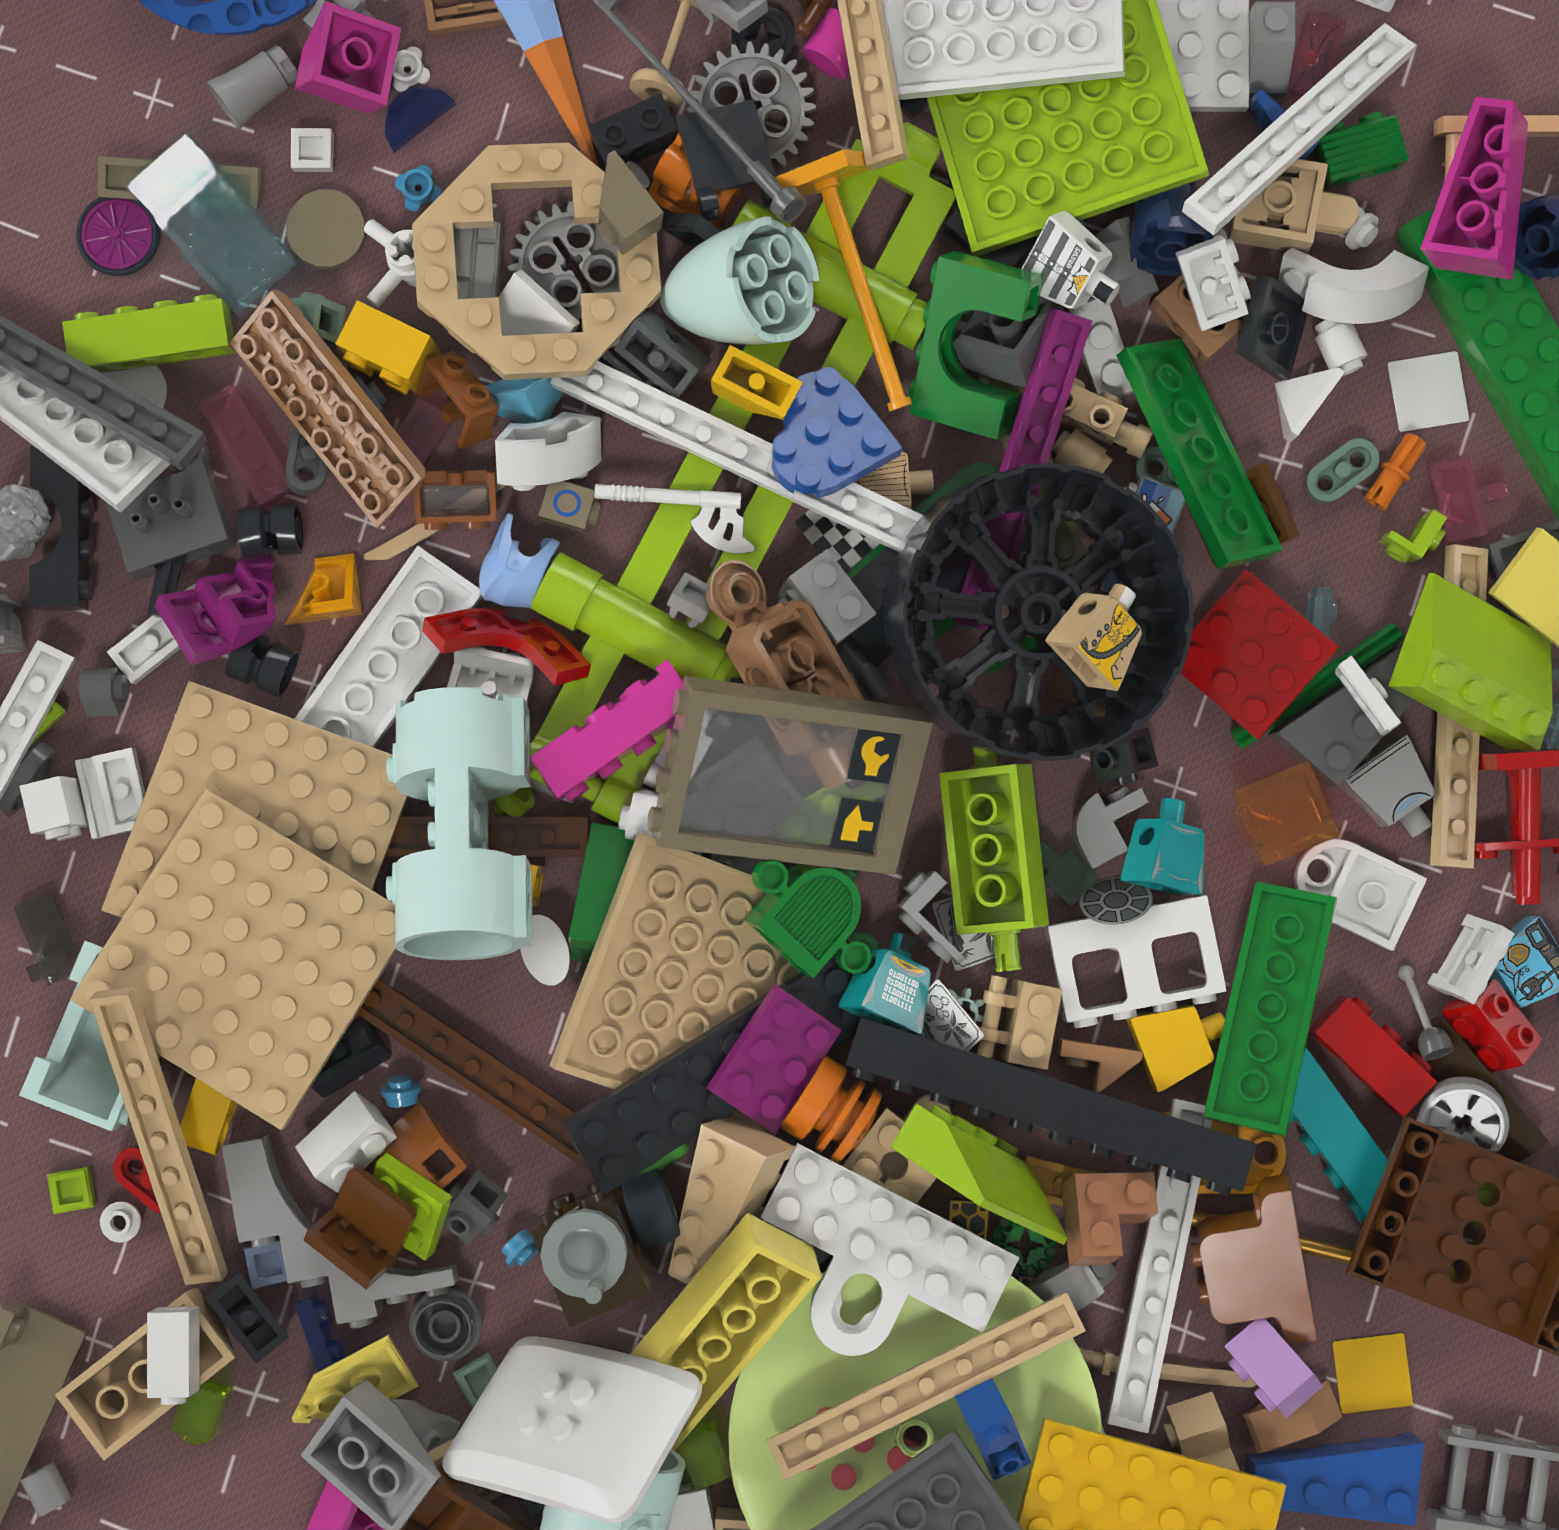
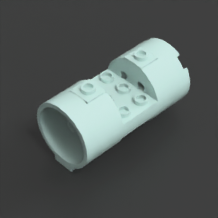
(458, 756)

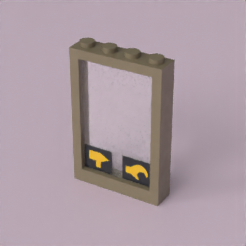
(788, 776)

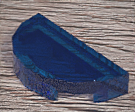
(414, 112)

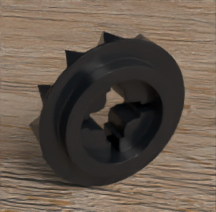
(776, 26)

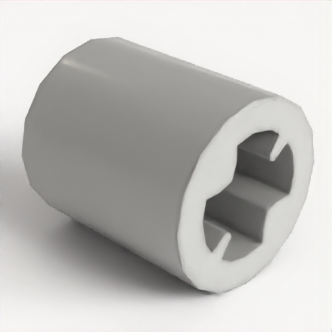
(46, 1489)

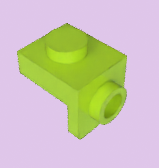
(1425, 536)

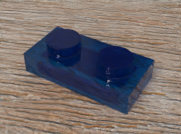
(314, 1320)

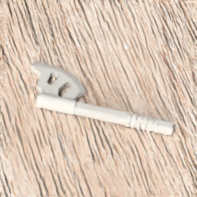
(708, 500)

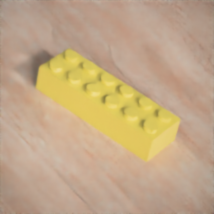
(732, 1309)

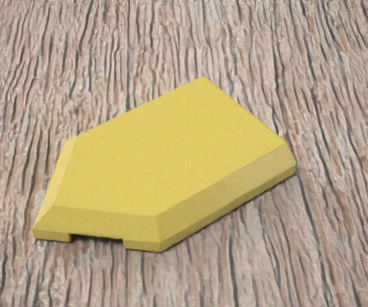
(377, 1363)

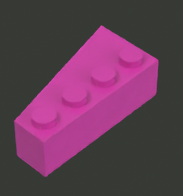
(609, 736)

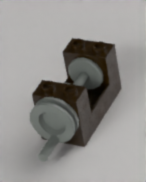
(593, 1254)

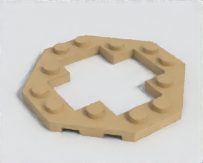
(477, 320)

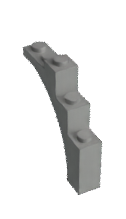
(267, 1209)

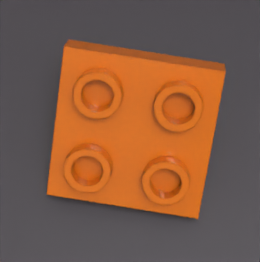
(675, 188)

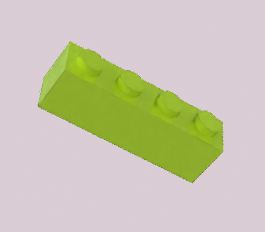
(151, 335)

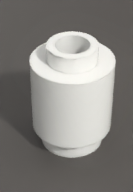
(1340, 345)

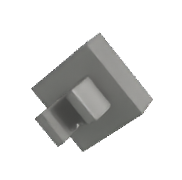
(689, 599)

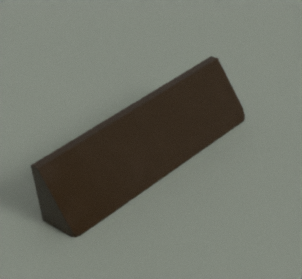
(1523, 1135)

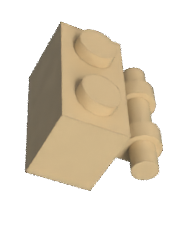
(1027, 1025)

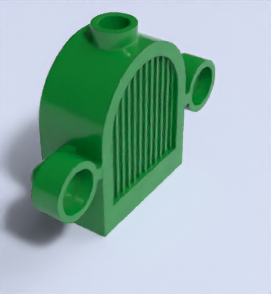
(809, 915)

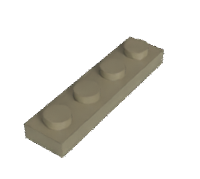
(117, 172)

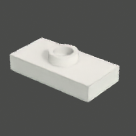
(1368, 695)

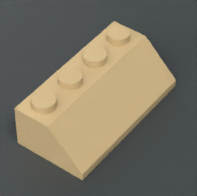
(111, 1395)

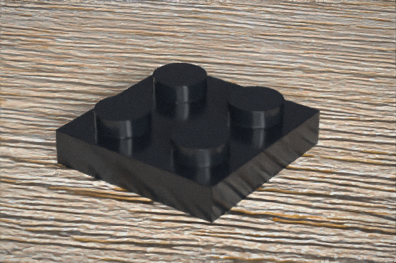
(1272, 328)

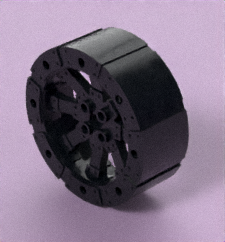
(1145, 562)

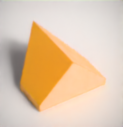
(329, 592)

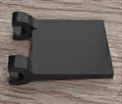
(713, 163)

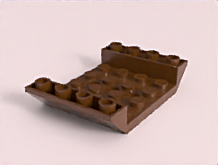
(1419, 1227)

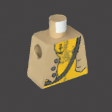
(1098, 637)

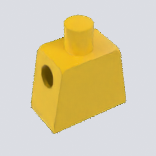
(1174, 1043)

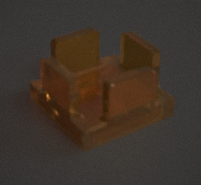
(1284, 813)

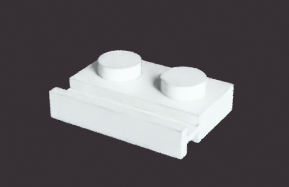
(111, 791)

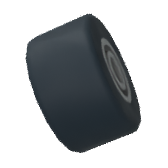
(651, 1209)

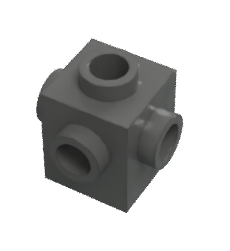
(474, 1207)

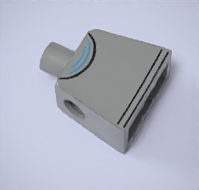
(1392, 786)

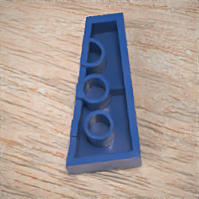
(1348, 1480)

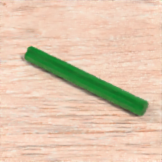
(1327, 679)

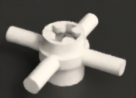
(399, 258)

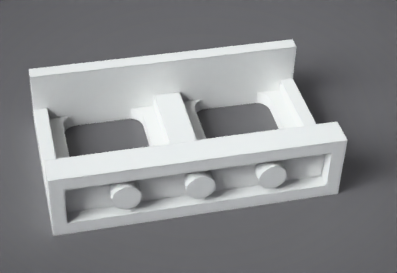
(1136, 958)

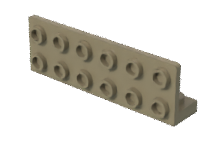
(34, 1366)

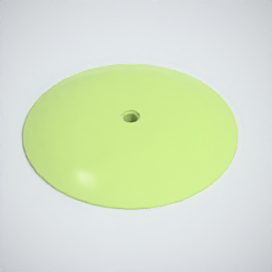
(800, 1375)

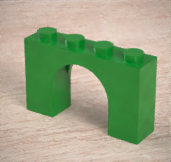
(942, 386)

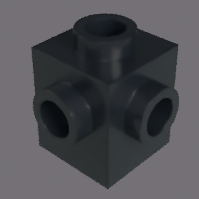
(1125, 758)

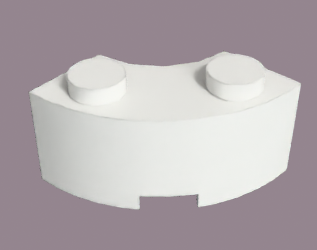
(548, 450)

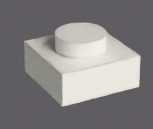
(312, 149)

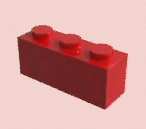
(1373, 1054)

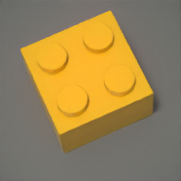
(386, 347)

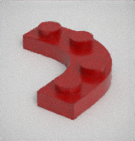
(489, 626)

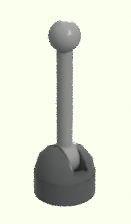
(1433, 1041)

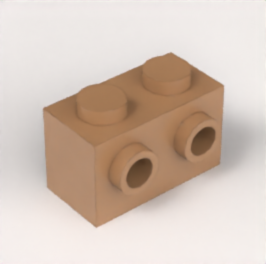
(1176, 312)

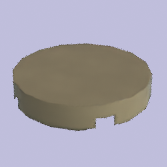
(326, 229)

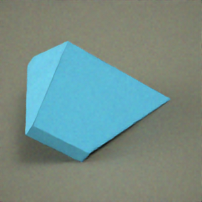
(525, 399)

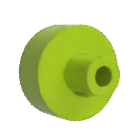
(516, 803)

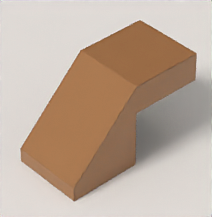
(1273, 1430)

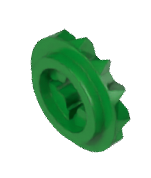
(1037, 1257)

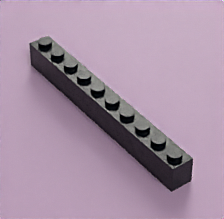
(1052, 1105)

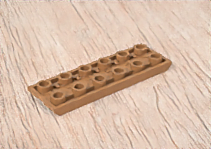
(328, 407)

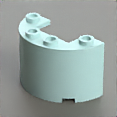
(77, 1069)

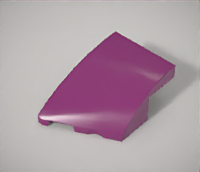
(221, 610)

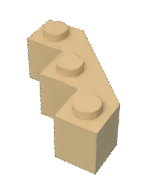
(1199, 1431)

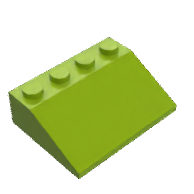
(1477, 666)
(978, 1168)

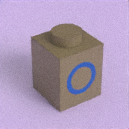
(570, 507)

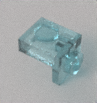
(1321, 608)

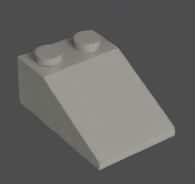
(373, 1457)

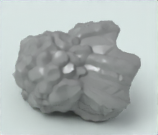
(22, 521)

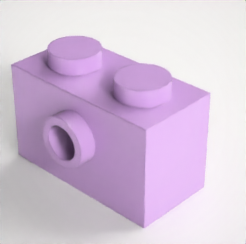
(1274, 1366)

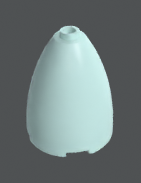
(744, 285)

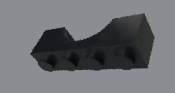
(62, 577)

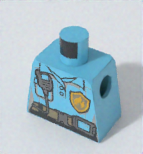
(1531, 963)

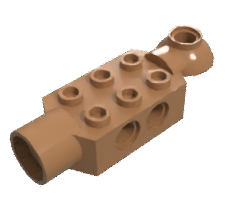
(777, 643)

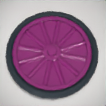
(117, 236)

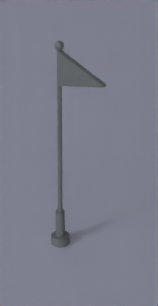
(788, 201)

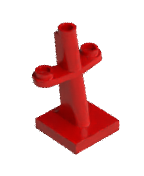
(1525, 819)

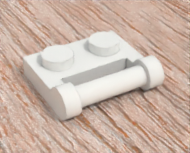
(1472, 959)

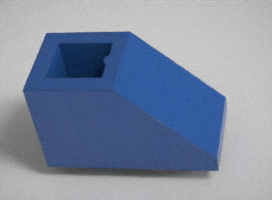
(993, 1429)

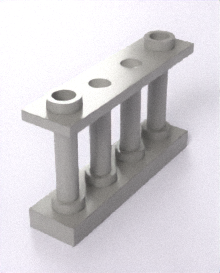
(1453, 1516)

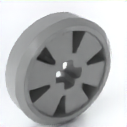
(1471, 1097)

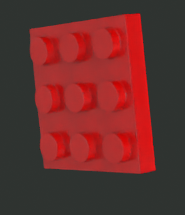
(1255, 654)

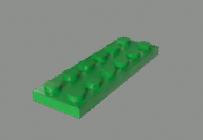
(1199, 453)
(1270, 1009)

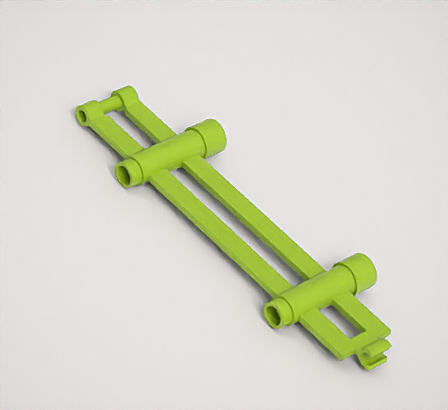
(622, 615)

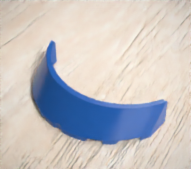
(227, 16)

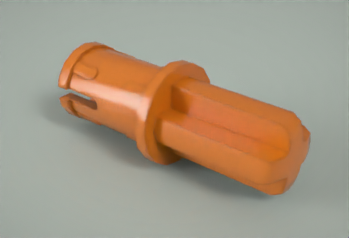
(1395, 471)

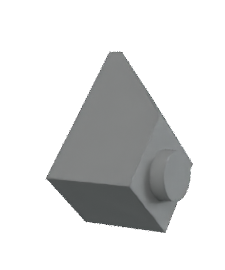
(1271, 47)

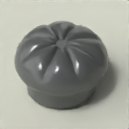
(446, 1325)

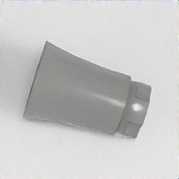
(253, 84)

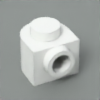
(635, 817)

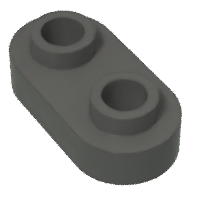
(303, 459)
(32, 769)

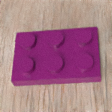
(773, 1058)

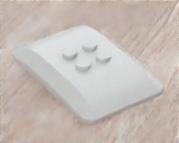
(573, 1427)

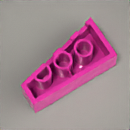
(1481, 195)

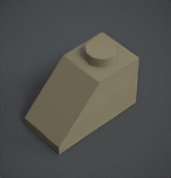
(626, 208)

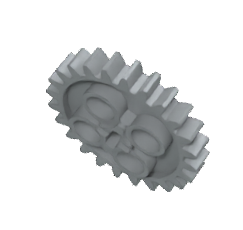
(786, 97)
(552, 280)

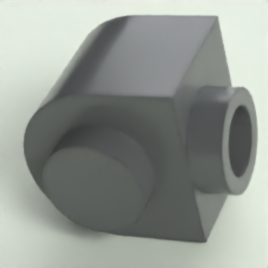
(103, 691)

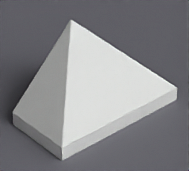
(1302, 397)

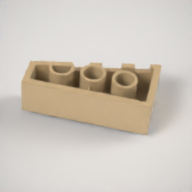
(728, 1179)

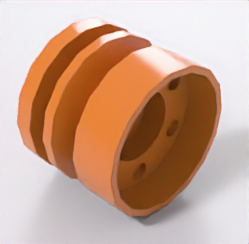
(832, 1110)

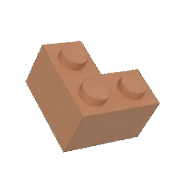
(1097, 1206)

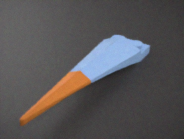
(542, 41)

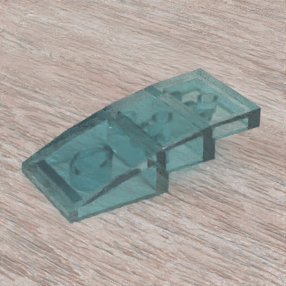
(212, 223)

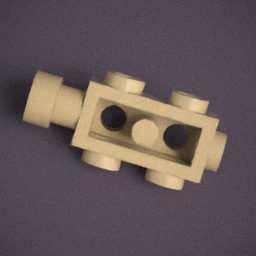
(1087, 408)

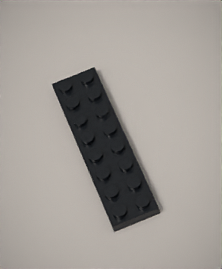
(670, 1098)

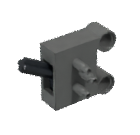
(173, 525)

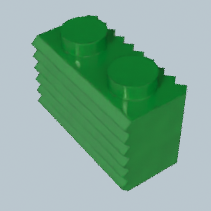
(1361, 149)

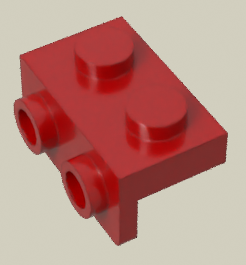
(1494, 1029)

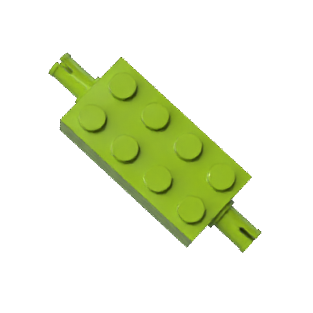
(994, 853)

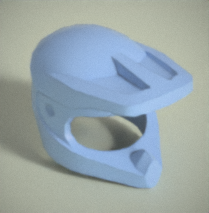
(510, 576)

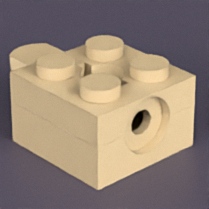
(1293, 210)
(884, 1165)

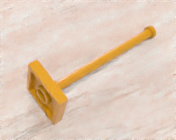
(824, 178)

